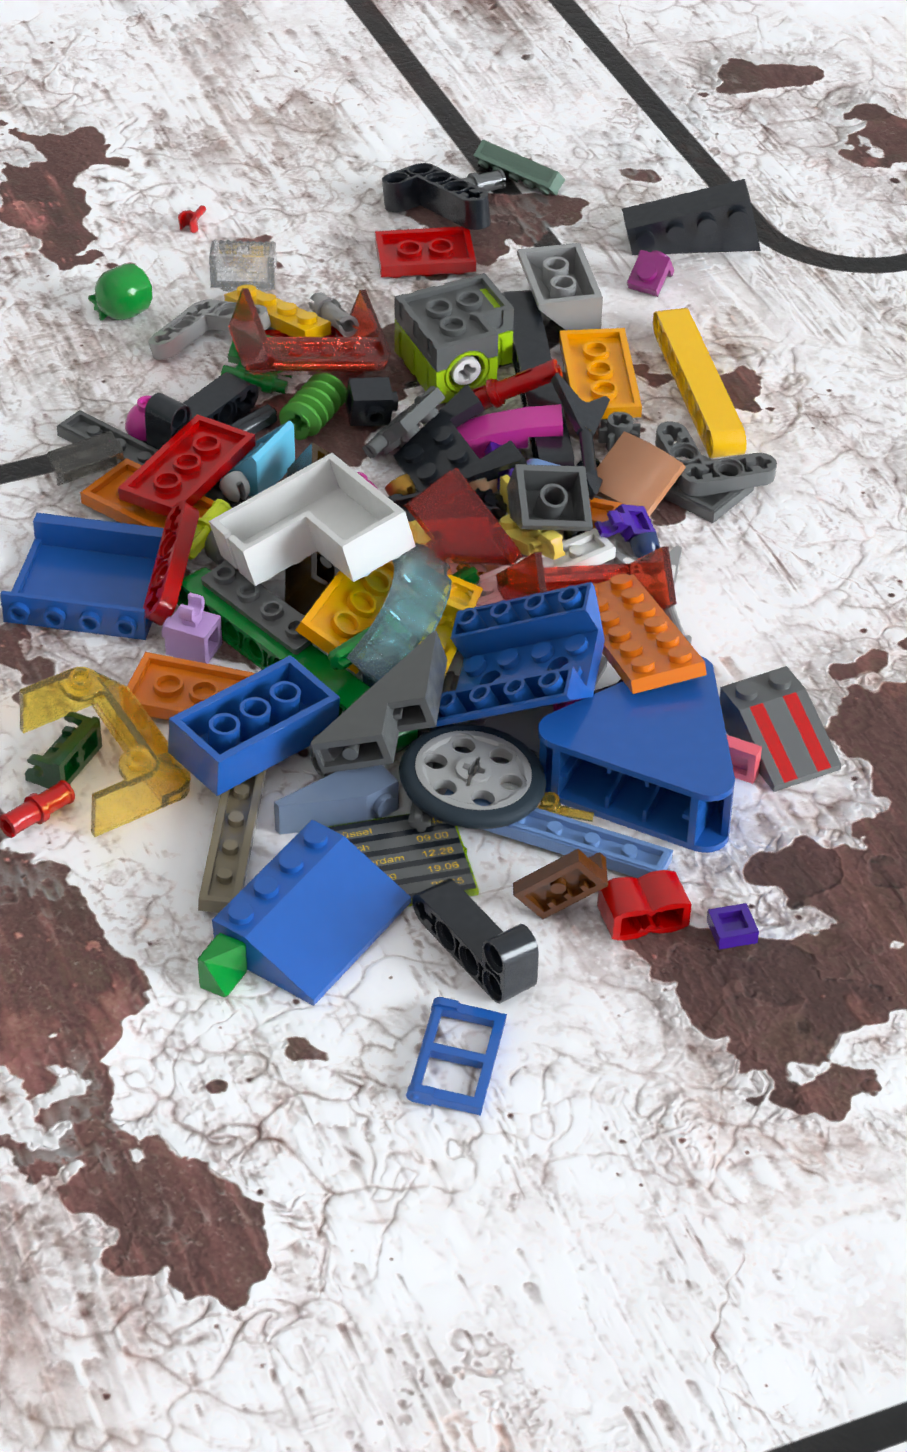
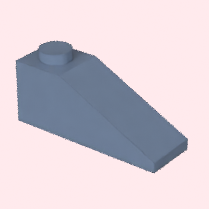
(339, 800)

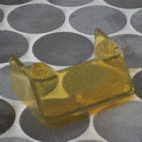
(148, 770)

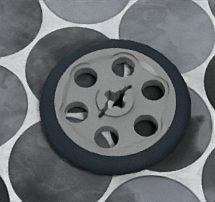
(458, 808)

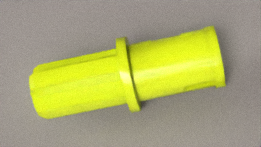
(203, 526)

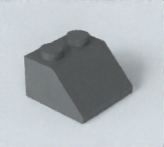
(549, 497)

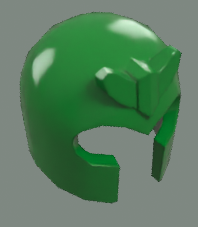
(122, 292)

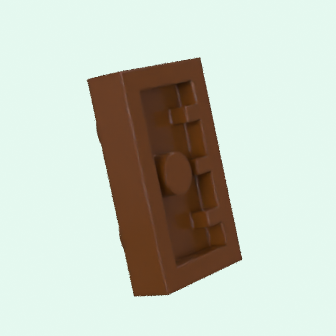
(562, 883)

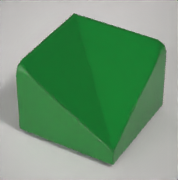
(222, 965)

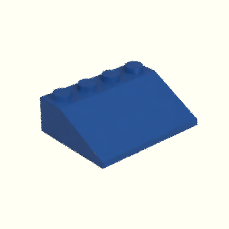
(311, 912)

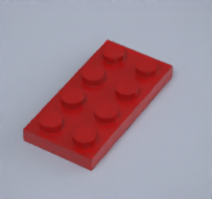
(187, 465)

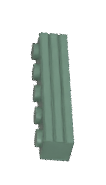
(519, 168)

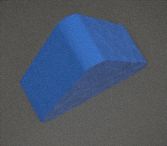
(646, 760)

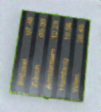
(413, 857)

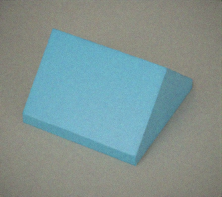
(268, 459)

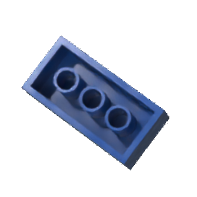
(252, 725)

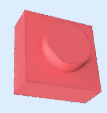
(745, 759)

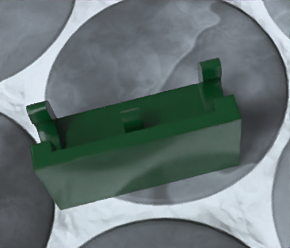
(68, 753)

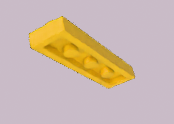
(285, 315)

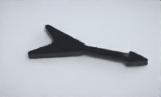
(585, 420)

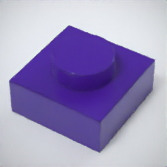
(732, 926)

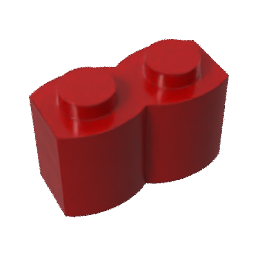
(644, 905)

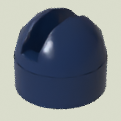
(644, 544)

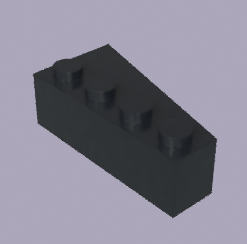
(695, 222)

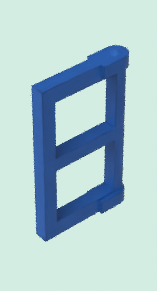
(430, 1095)

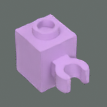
(192, 632)

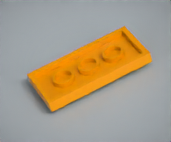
(599, 366)
(346, 608)

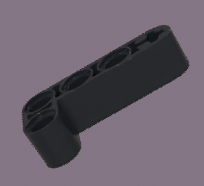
(438, 192)
(221, 400)
(497, 960)

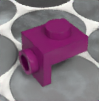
(650, 272)

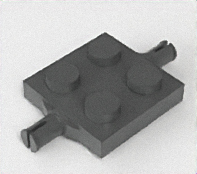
(406, 423)

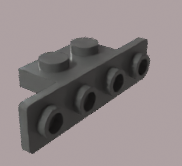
(257, 605)

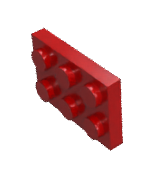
(425, 251)

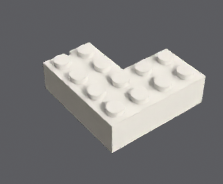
(312, 511)

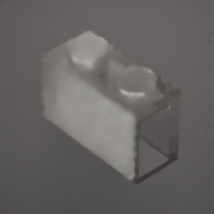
(243, 264)

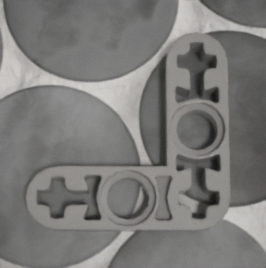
(195, 322)

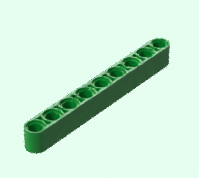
(265, 651)

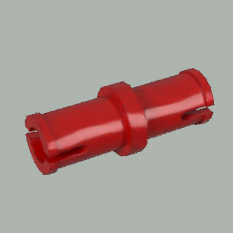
(36, 808)

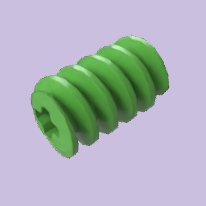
(314, 404)

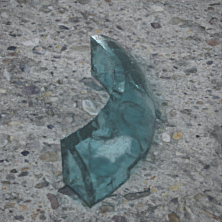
(408, 614)

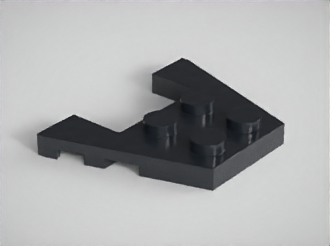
(442, 448)

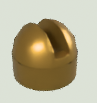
(401, 485)

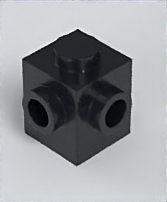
(370, 401)

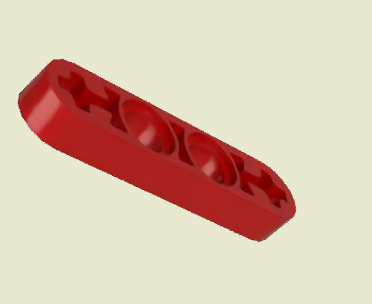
(171, 562)

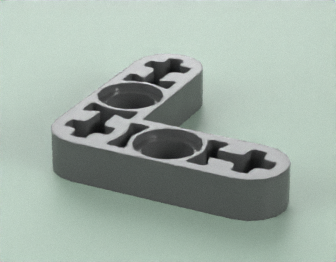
(704, 476)

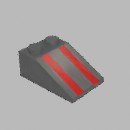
(781, 718)

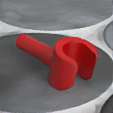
(190, 218)

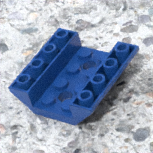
(525, 654)

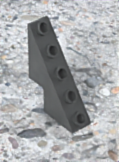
(399, 702)

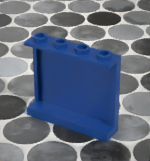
(85, 577)

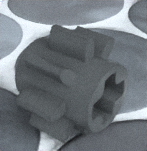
(615, 426)

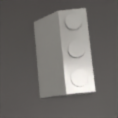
(563, 285)

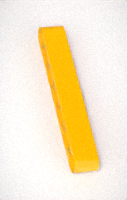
(699, 383)

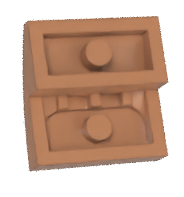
(637, 473)

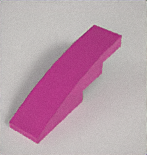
(513, 426)

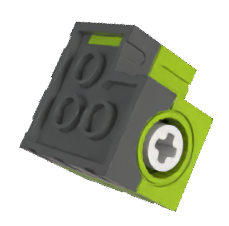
(454, 333)

